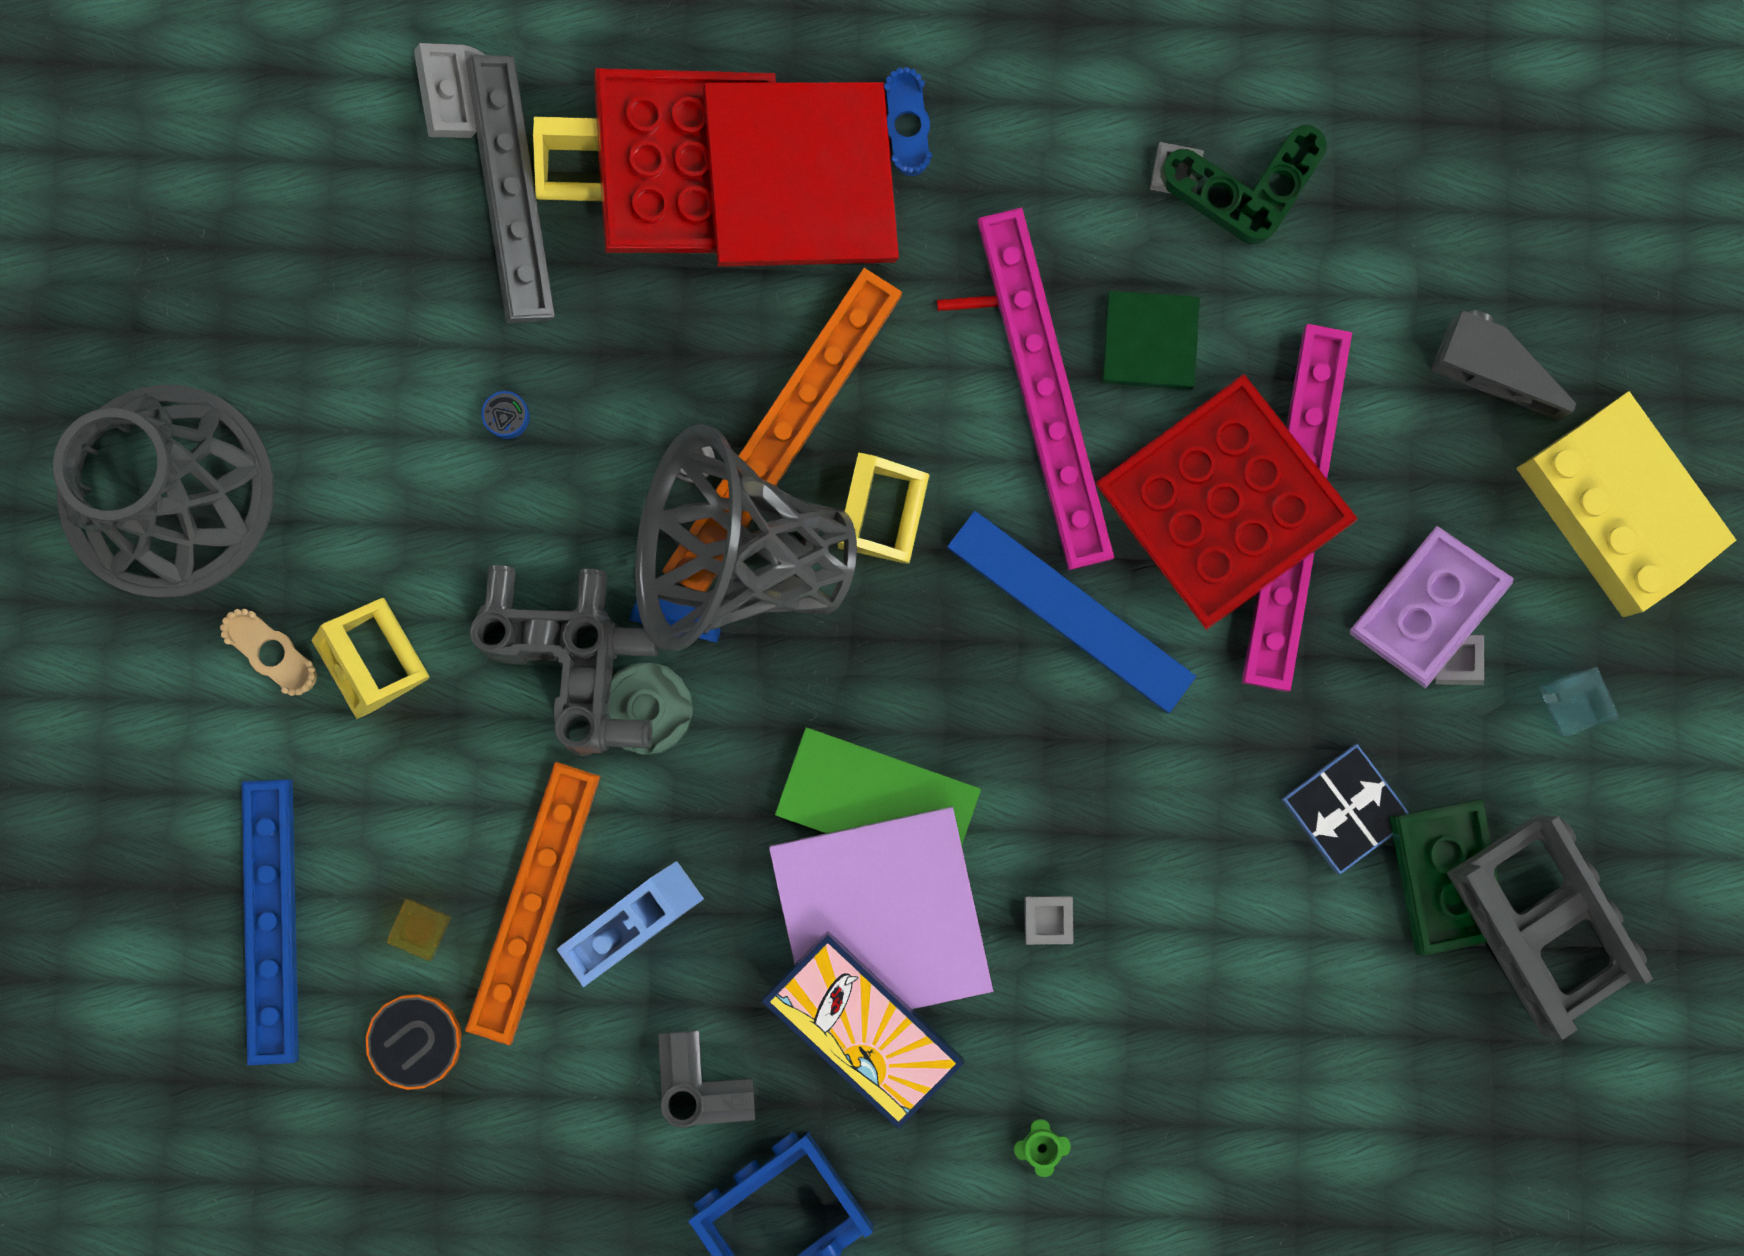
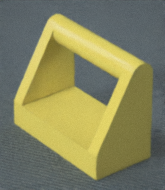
(563, 134)
(858, 497)
(349, 669)

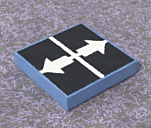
(1345, 808)

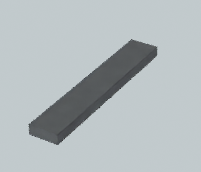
(510, 189)

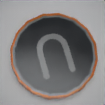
(413, 1041)

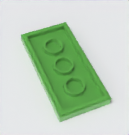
(850, 786)

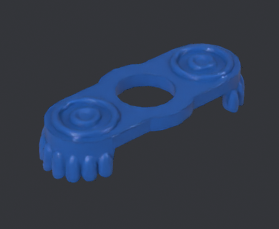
(906, 96)

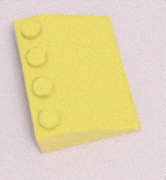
(1627, 506)

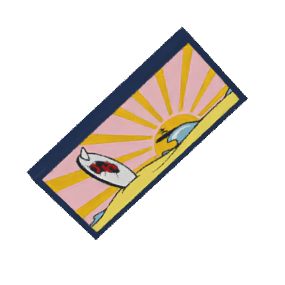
(863, 1029)

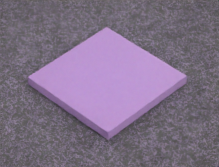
(893, 900)

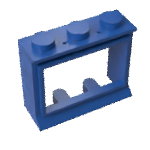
(754, 1176)

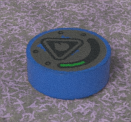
(505, 415)

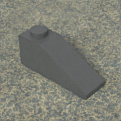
(1497, 363)

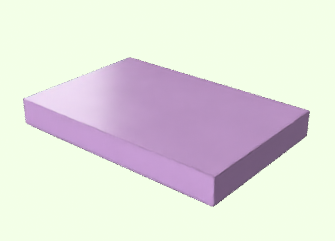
(1431, 606)

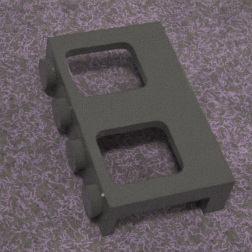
(1520, 937)

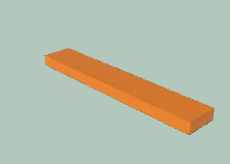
(533, 904)

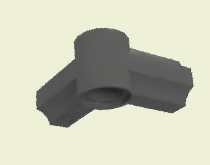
(682, 1071)

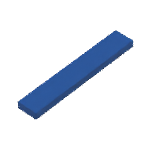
(1071, 612)
(270, 922)

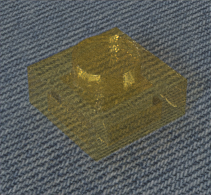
(418, 929)

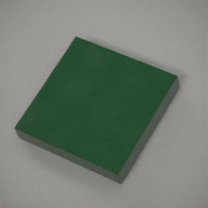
(1151, 340)

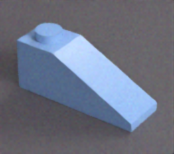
(630, 923)

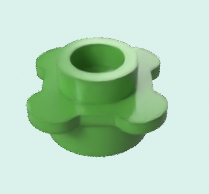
(1042, 1161)

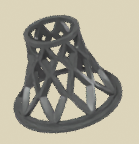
(175, 462)
(771, 542)

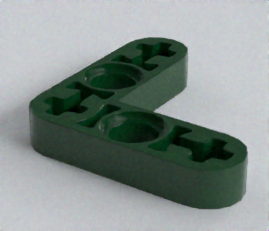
(1260, 198)

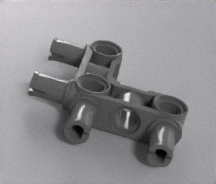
(554, 637)

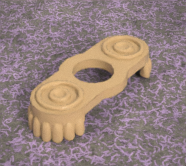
(250, 632)

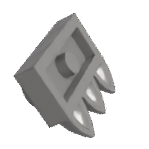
(446, 89)

